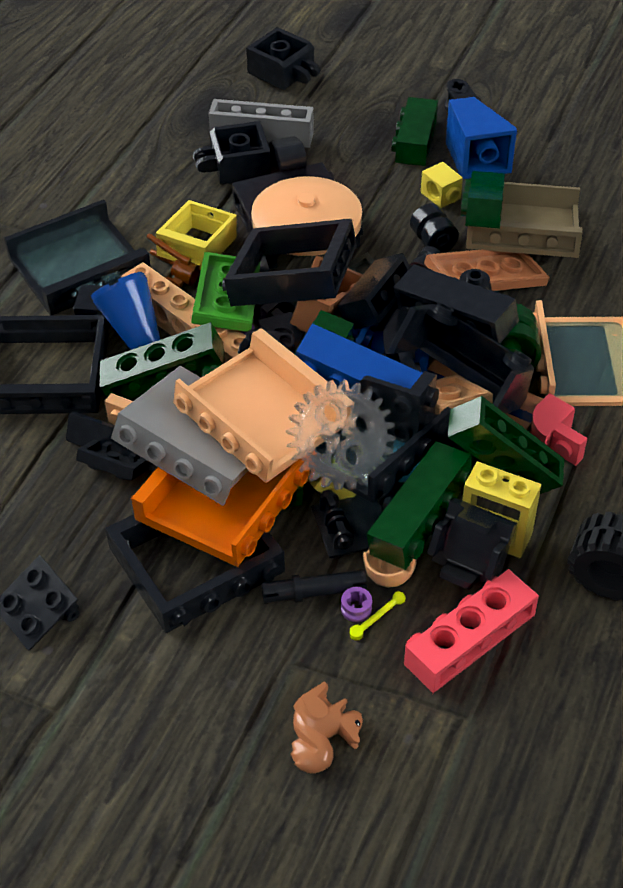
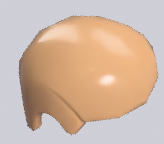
(385, 573)

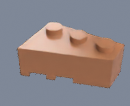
(307, 310)

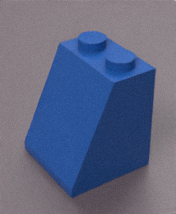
(479, 138)

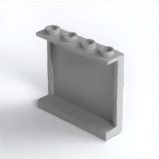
(175, 441)

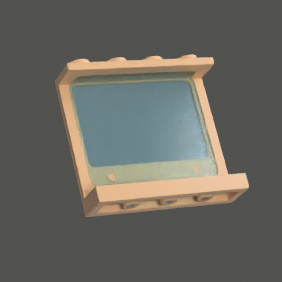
(581, 358)

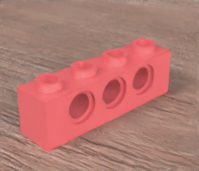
(437, 666)

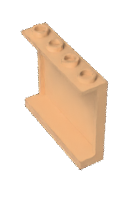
(250, 401)

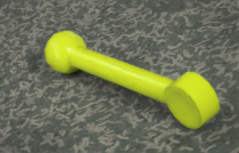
(357, 631)

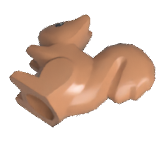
(315, 723)

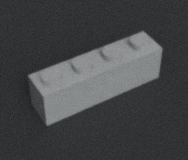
(276, 119)

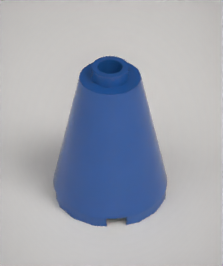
(129, 309)

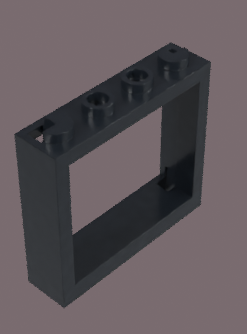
(304, 284)
(54, 397)
(204, 598)

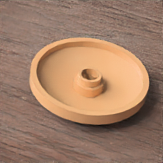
(306, 201)

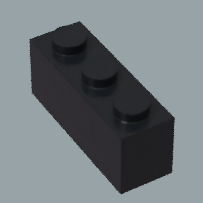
(374, 292)

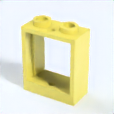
(197, 216)
(516, 493)

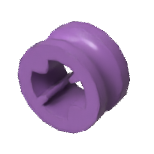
(356, 614)

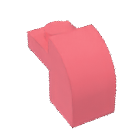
(552, 426)

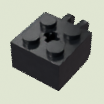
(282, 59)
(235, 153)

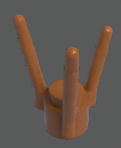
(182, 269)

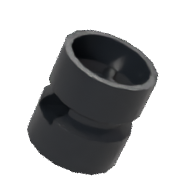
(434, 227)

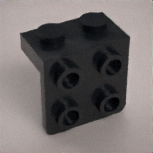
(408, 407)

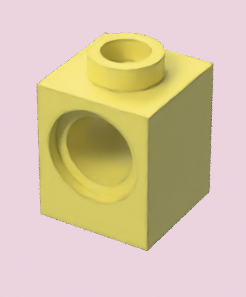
(441, 184)

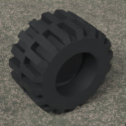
(598, 555)

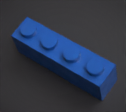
(343, 359)

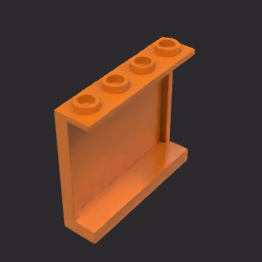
(219, 530)

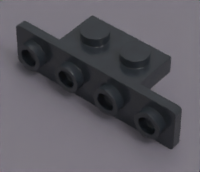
(101, 451)

